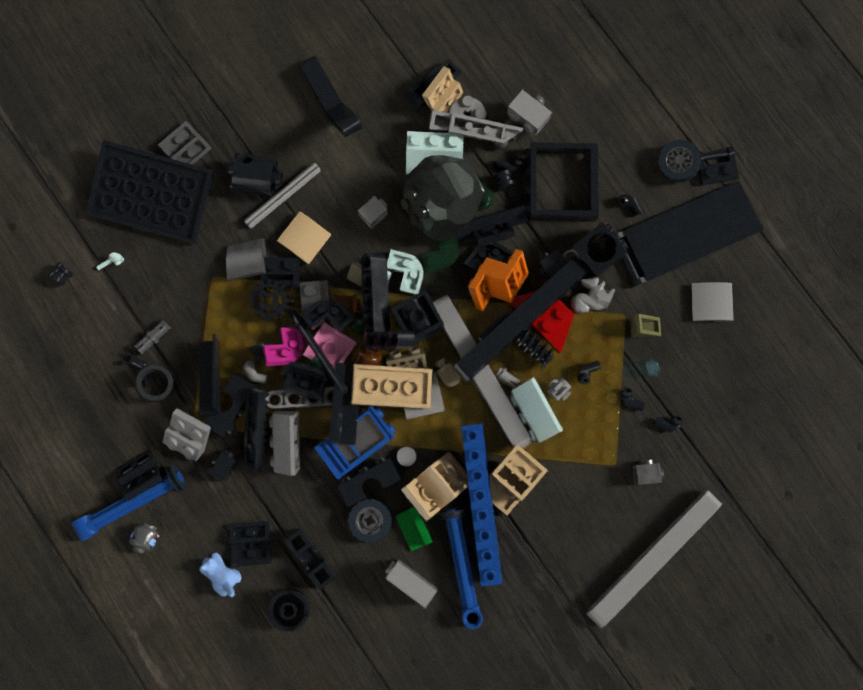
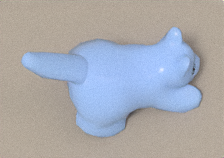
(222, 577)

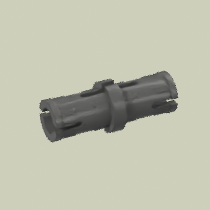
(152, 337)

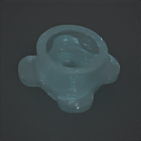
(652, 367)

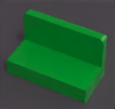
(413, 528)

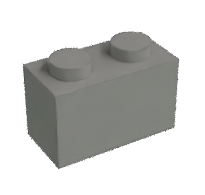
(528, 113)

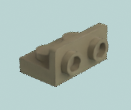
(412, 358)

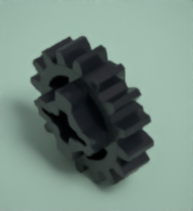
(275, 306)

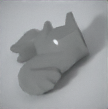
(595, 299)

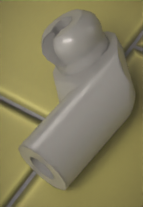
(252, 375)

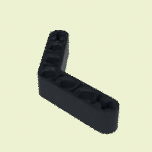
(337, 112)

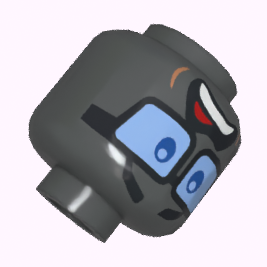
(144, 538)

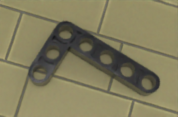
(376, 306)

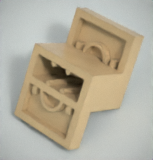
(514, 479)
(437, 486)

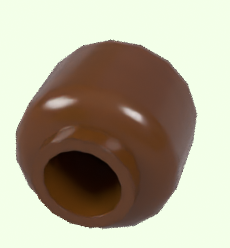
(368, 357)

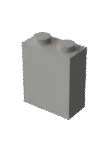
(410, 582)

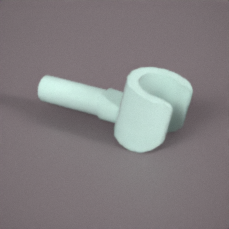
(114, 257)

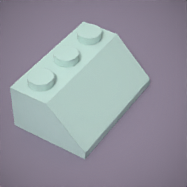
(431, 143)
(535, 411)

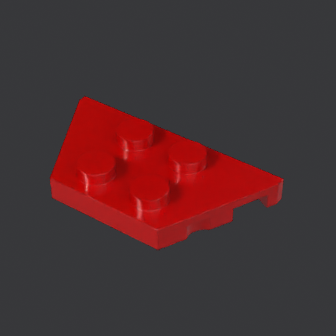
(552, 325)

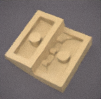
(442, 91)
(304, 237)

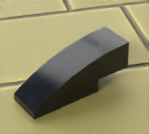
(415, 94)

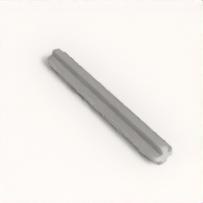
(282, 195)

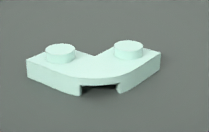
(411, 268)

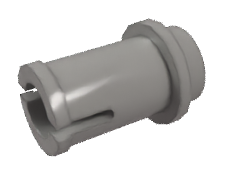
(506, 377)

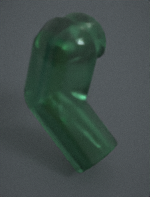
(488, 198)

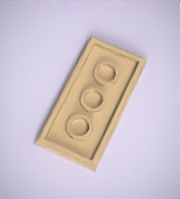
(391, 386)

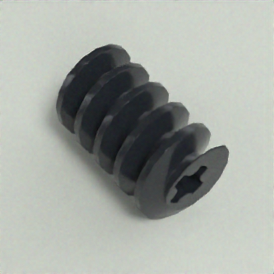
(535, 349)

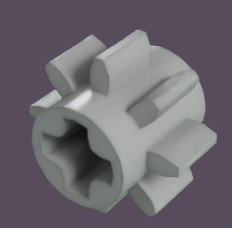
(559, 389)

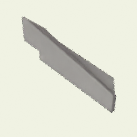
(472, 127)

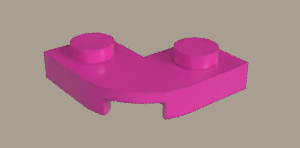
(288, 351)

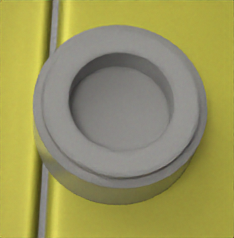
(406, 456)

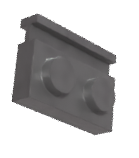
(313, 292)

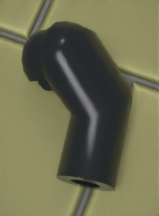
(629, 401)

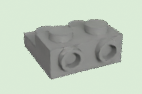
(186, 435)

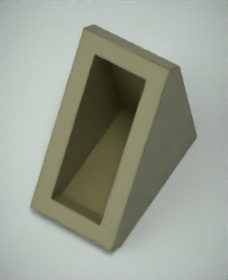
(645, 326)

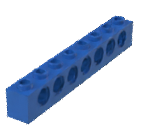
(481, 504)

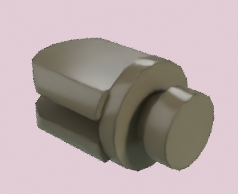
(446, 373)

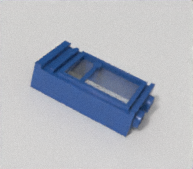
(371, 436)

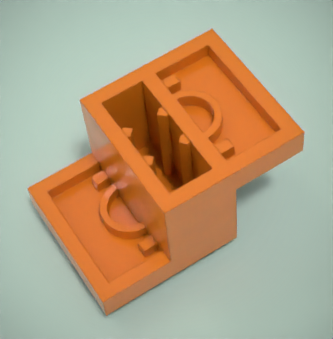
(498, 280)

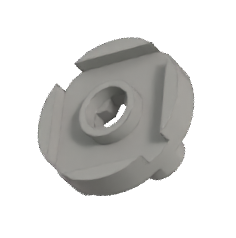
(470, 105)

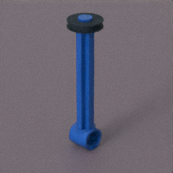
(89, 525)
(462, 565)

